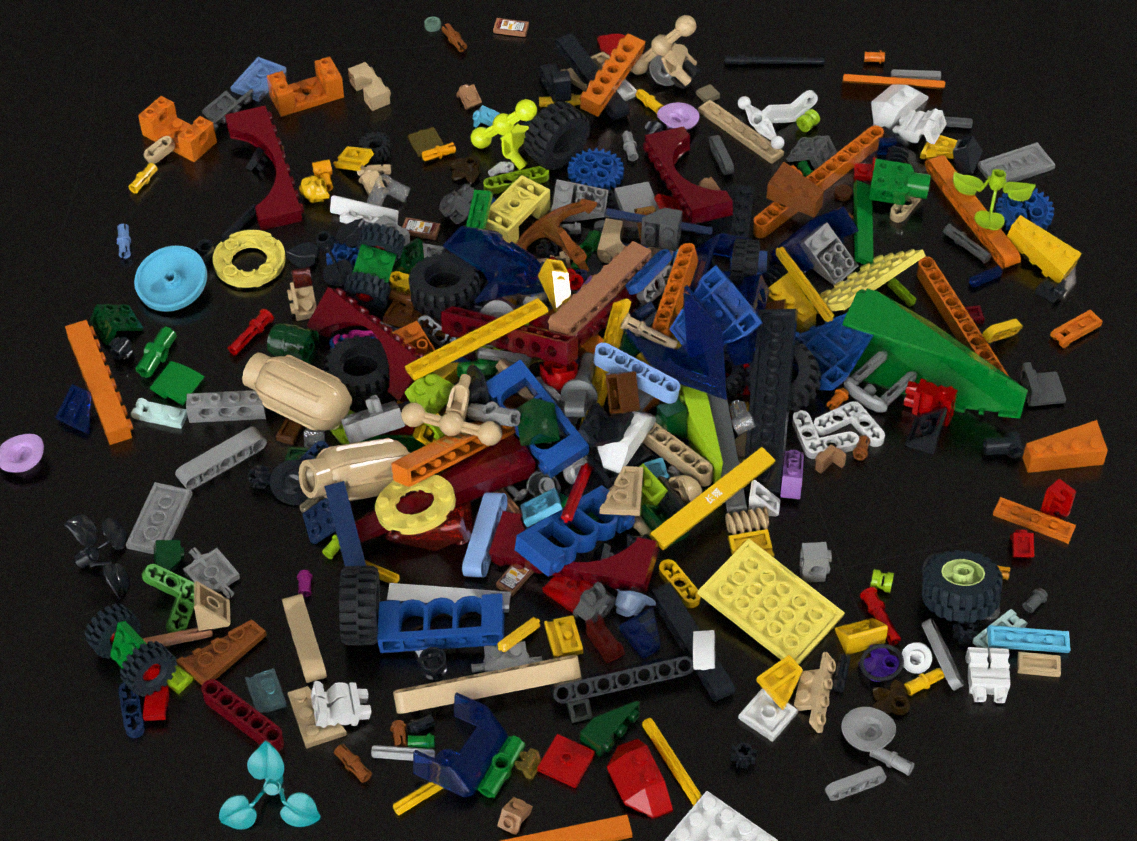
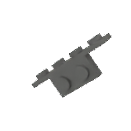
(225, 105)

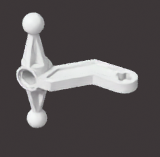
(782, 113)

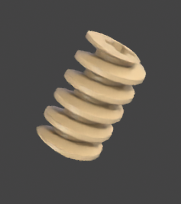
(747, 521)

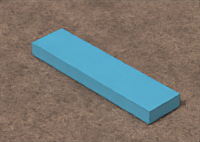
(1028, 639)

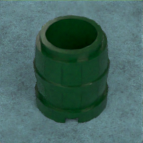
(293, 341)

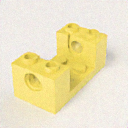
(526, 198)

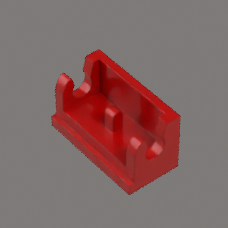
(1058, 499)

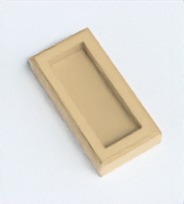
(1038, 664)

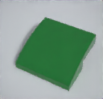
(177, 382)

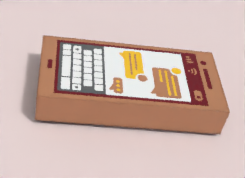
(511, 27)
(422, 228)
(513, 579)

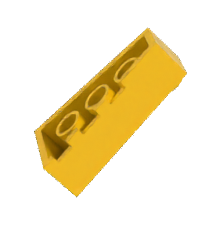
(1043, 249)

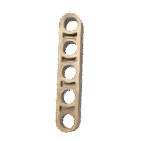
(304, 638)

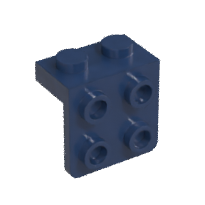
(319, 521)

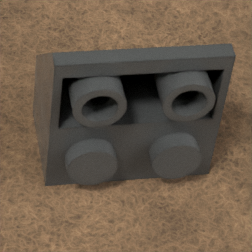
(662, 229)

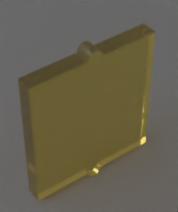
(425, 140)

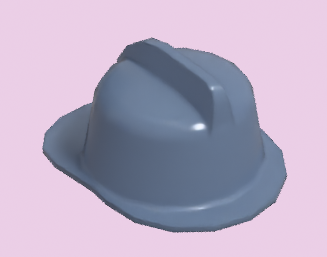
(631, 602)

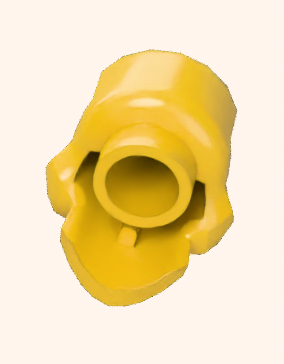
(314, 189)

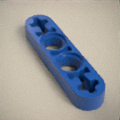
(648, 272)

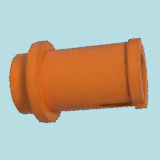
(875, 56)
(840, 396)

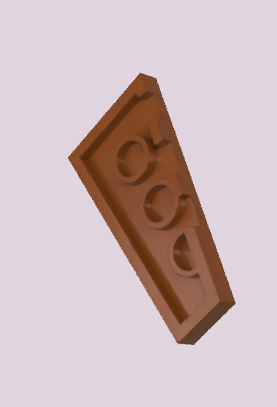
(403, 315)
(222, 652)

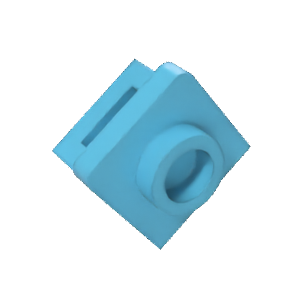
(484, 115)
(657, 468)

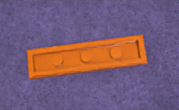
(1034, 520)

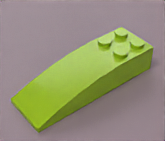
(701, 428)

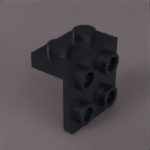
(601, 429)

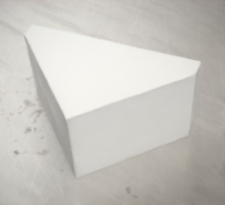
(761, 498)

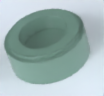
(432, 24)

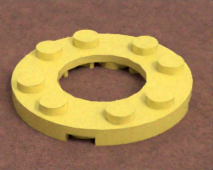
(245, 239)
(421, 522)

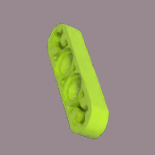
(513, 176)

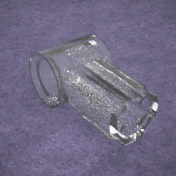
(742, 419)

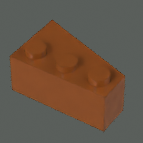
(795, 191)

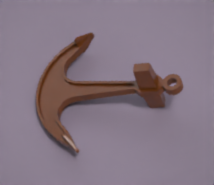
(548, 227)

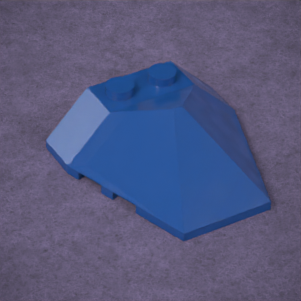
(725, 306)
(835, 350)

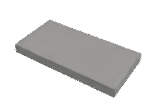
(1018, 163)
(158, 517)

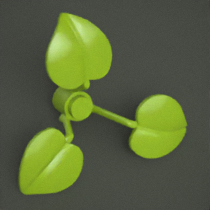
(970, 185)

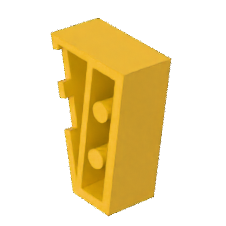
(788, 289)

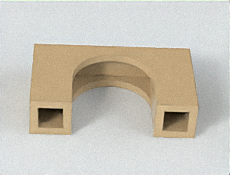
(611, 244)

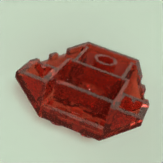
(454, 529)

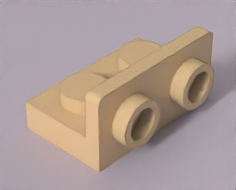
(303, 302)

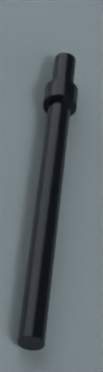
(741, 60)

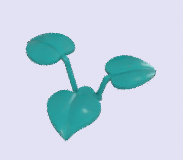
(268, 765)

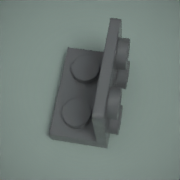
(815, 149)
(1041, 387)

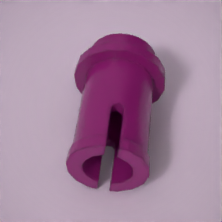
(304, 578)

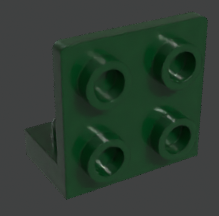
(111, 318)

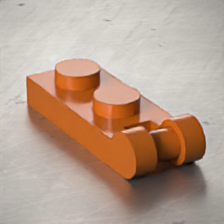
(1076, 328)

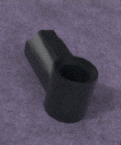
(1009, 444)

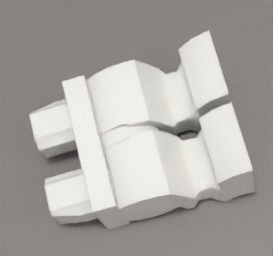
(919, 123)
(988, 681)
(339, 704)

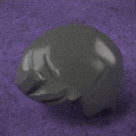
(540, 483)

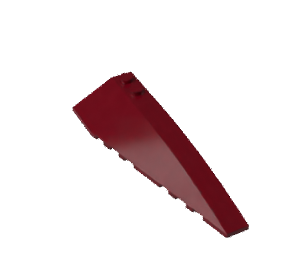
(470, 478)

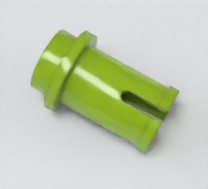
(332, 548)

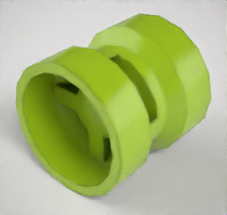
(809, 119)
(877, 580)

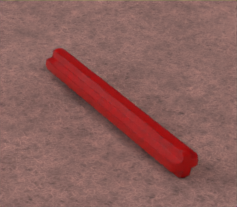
(576, 493)

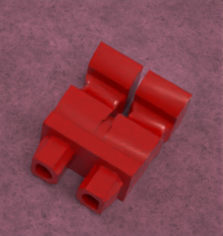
(927, 397)

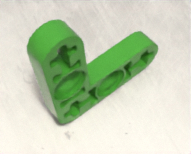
(178, 591)

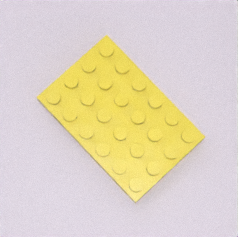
(870, 277)
(770, 603)

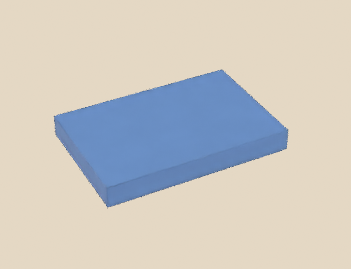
(256, 78)

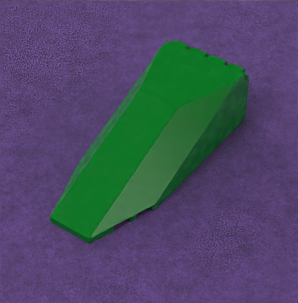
(931, 352)

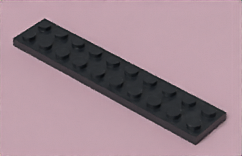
(771, 391)

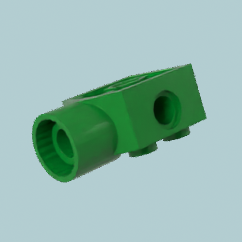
(897, 182)

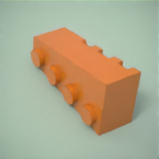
(1067, 449)

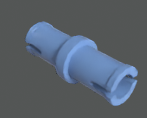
(123, 240)

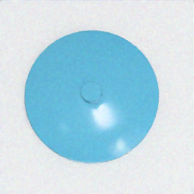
(170, 278)

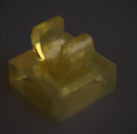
(530, 763)

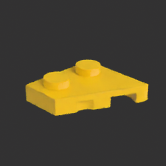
(942, 146)
(781, 680)

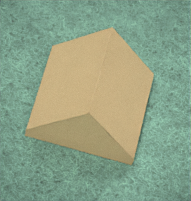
(210, 608)

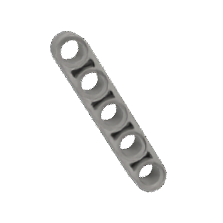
(221, 458)

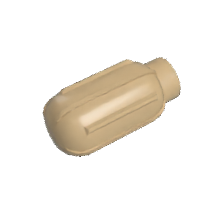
(298, 391)
(361, 465)

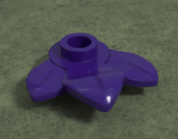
(878, 663)

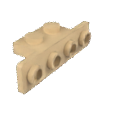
(814, 691)

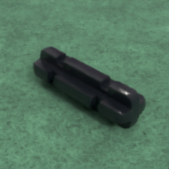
(841, 672)

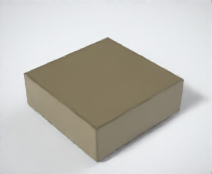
(708, 93)

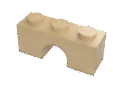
(375, 92)

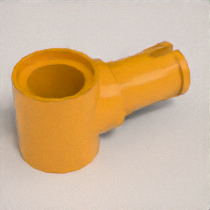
(323, 170)

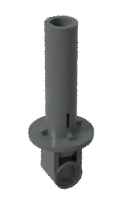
(579, 393)

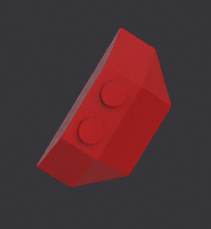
(639, 779)

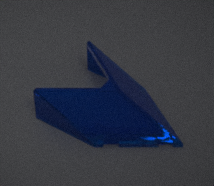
(503, 263)
(698, 361)

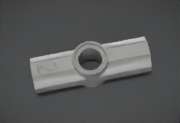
(494, 413)

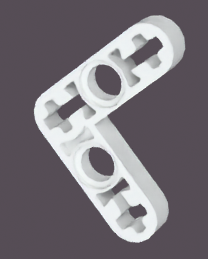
(853, 418)
(816, 442)

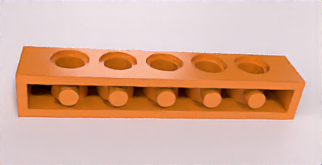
(612, 74)

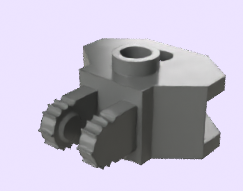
(457, 203)
(594, 603)

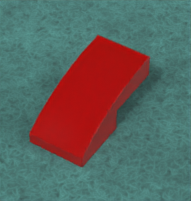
(156, 705)

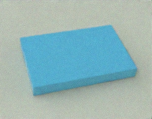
(541, 507)

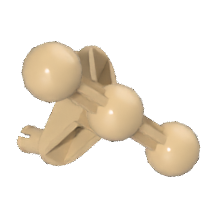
(672, 54)
(454, 419)

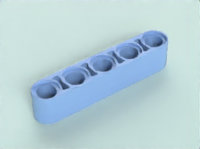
(648, 378)
(477, 555)

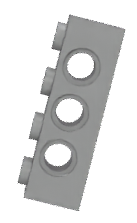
(224, 406)

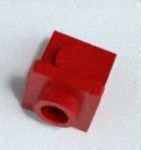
(864, 172)
(1022, 544)

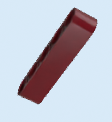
(239, 707)

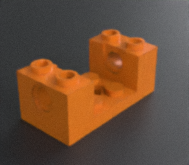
(323, 88)
(191, 140)

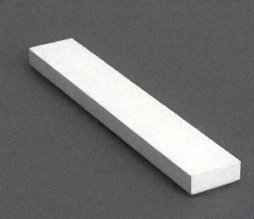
(427, 593)

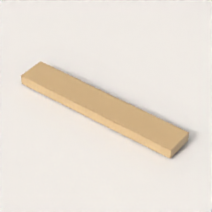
(740, 131)

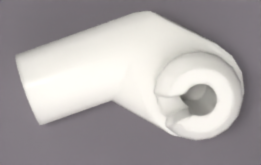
(501, 167)

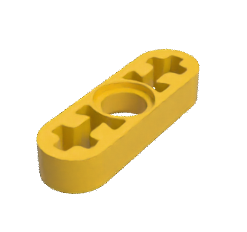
(1002, 330)
(678, 574)

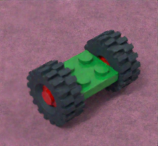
(377, 253)
(142, 664)

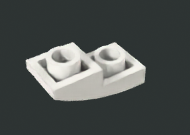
(704, 650)

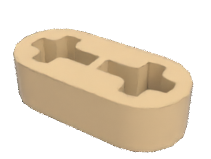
(159, 149)

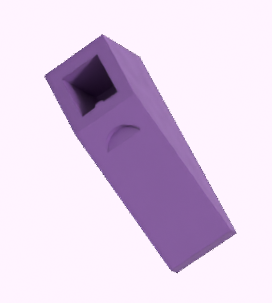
(792, 474)

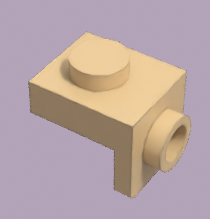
(368, 179)

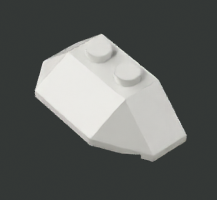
(894, 103)
(619, 454)

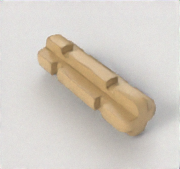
(386, 169)

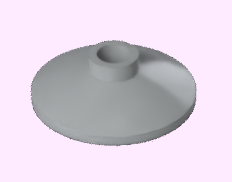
(656, 68)

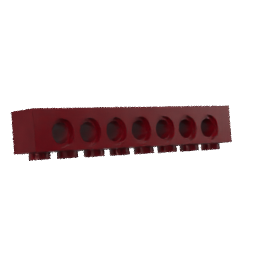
(525, 339)

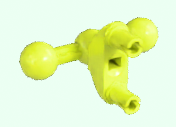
(512, 134)

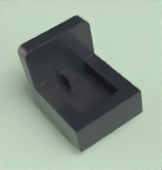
(691, 70)

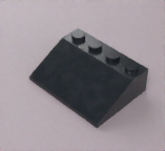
(736, 224)

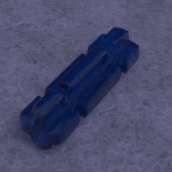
(985, 276)

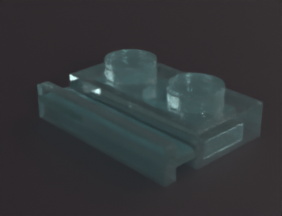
(266, 691)

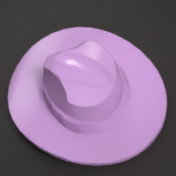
(678, 115)
(21, 453)

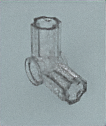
(393, 189)

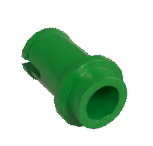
(804, 168)
(421, 741)

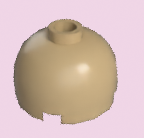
(686, 487)

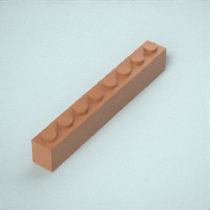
(599, 291)

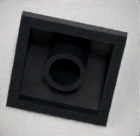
(927, 430)

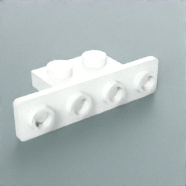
(352, 210)

